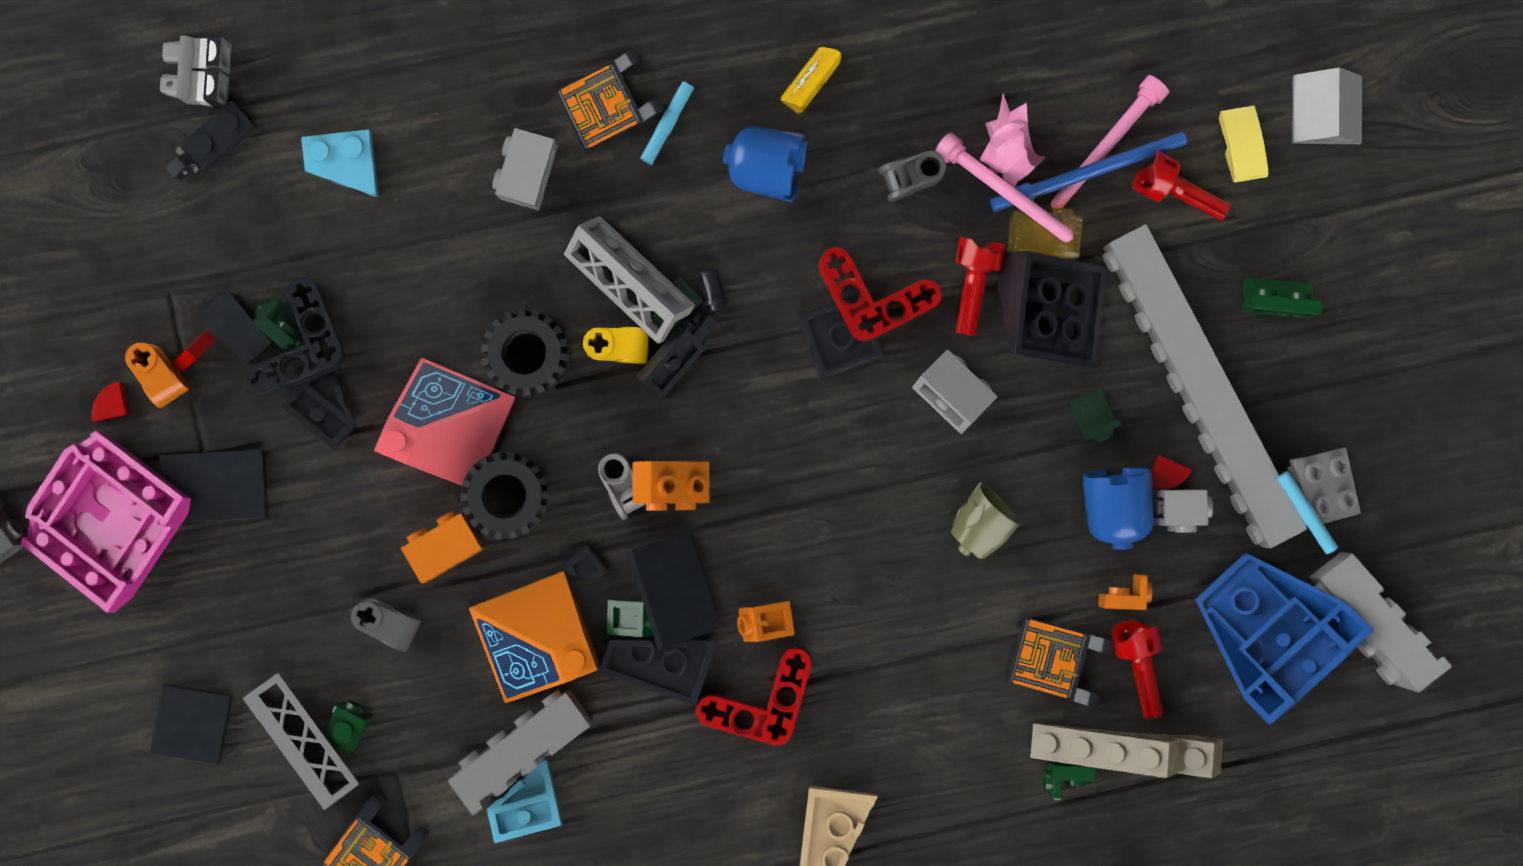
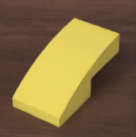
(1244, 144)

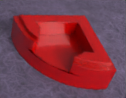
(193, 351)
(110, 403)
(1168, 474)

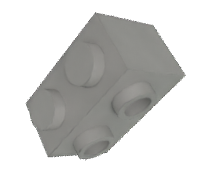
(525, 168)
(954, 391)
(1182, 509)

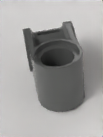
(910, 174)
(392, 625)

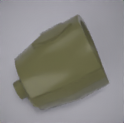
(983, 523)

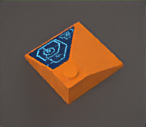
(535, 637)

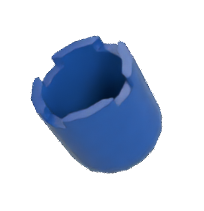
(766, 161)
(1119, 505)

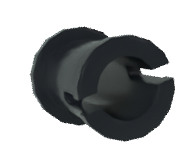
(712, 292)

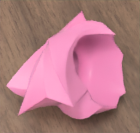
(1010, 145)

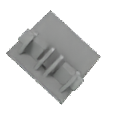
(1327, 484)

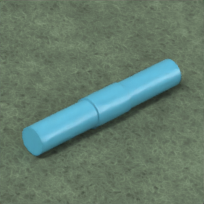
(667, 123)
(1307, 512)

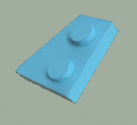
(343, 158)
(526, 807)

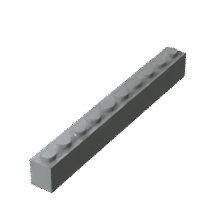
(1203, 387)

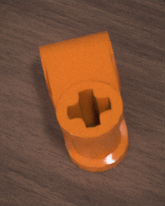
(160, 378)

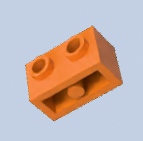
(670, 482)
(443, 546)

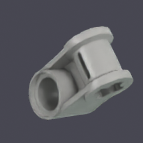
(621, 487)

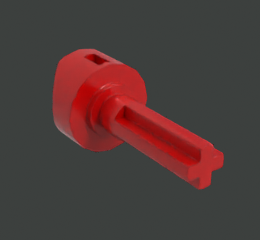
(1162, 178)
(978, 262)
(1140, 646)

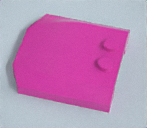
(103, 520)

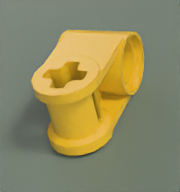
(624, 345)

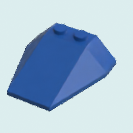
(1277, 633)

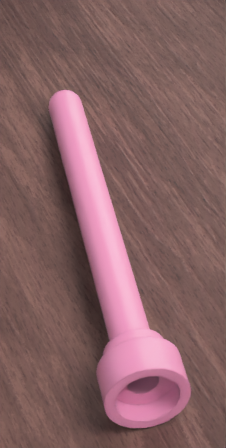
(1150, 92)
(953, 151)

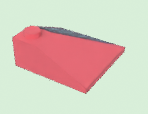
(444, 422)

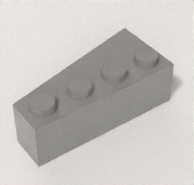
(1392, 644)
(520, 750)

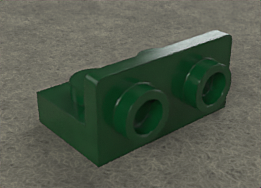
(1279, 298)

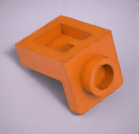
(1122, 599)
(765, 622)

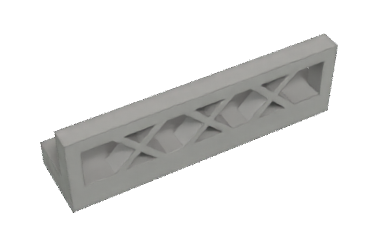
(630, 271)
(289, 747)

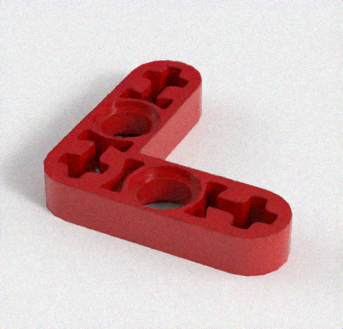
(865, 306)
(762, 716)

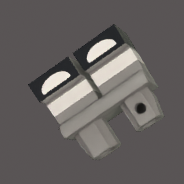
(201, 70)

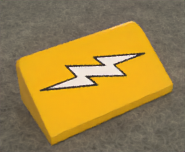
(811, 79)

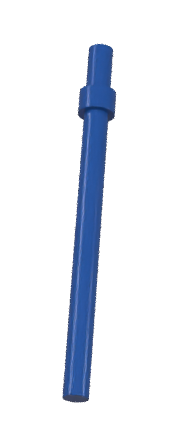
(1092, 170)

